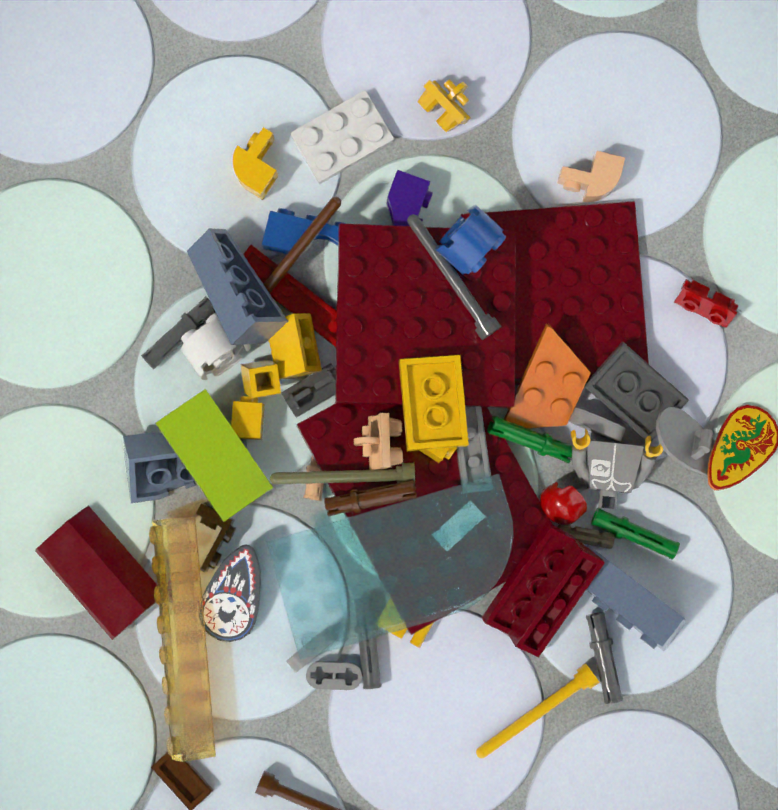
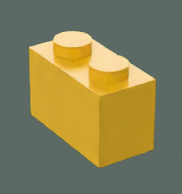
(295, 348)

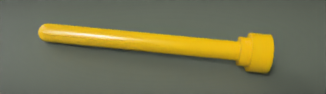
(582, 679)

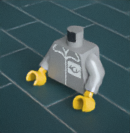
(612, 466)

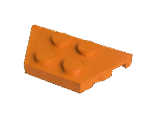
(549, 384)

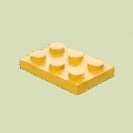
(433, 403)

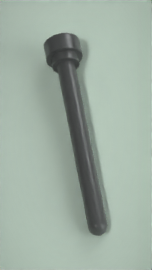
(484, 322)

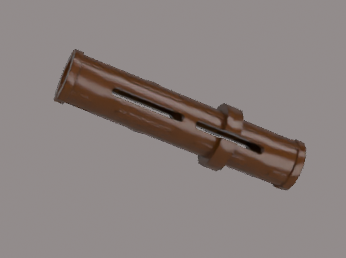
(369, 498)

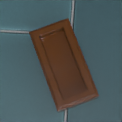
(182, 780)

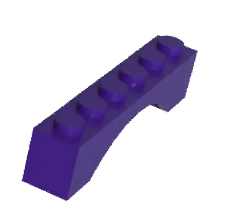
(407, 197)

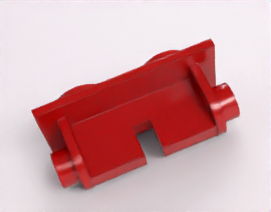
(718, 310)

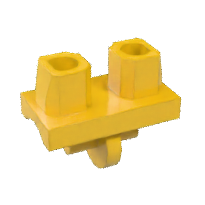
(437, 95)

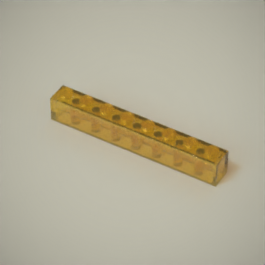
(183, 639)

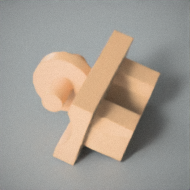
(376, 441)

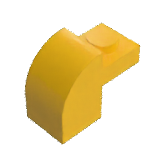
(250, 169)

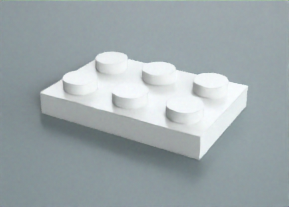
(342, 137)

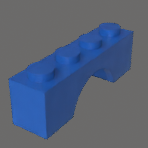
(285, 229)

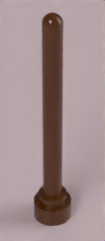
(302, 243)
(270, 786)

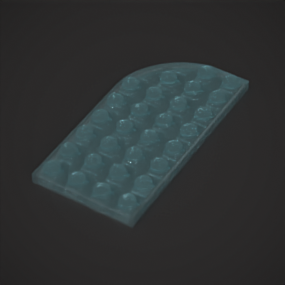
(393, 565)

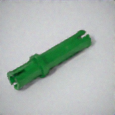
(542, 443)
(609, 521)

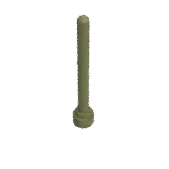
(400, 474)

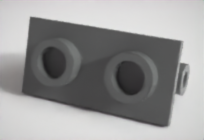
(311, 390)

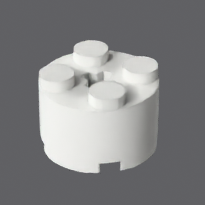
(210, 349)

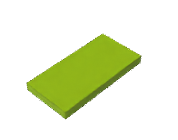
(214, 455)

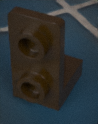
(212, 520)

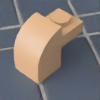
(597, 183)

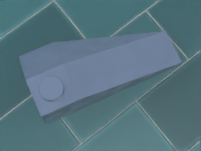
(154, 467)

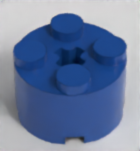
(470, 240)

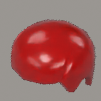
(562, 504)

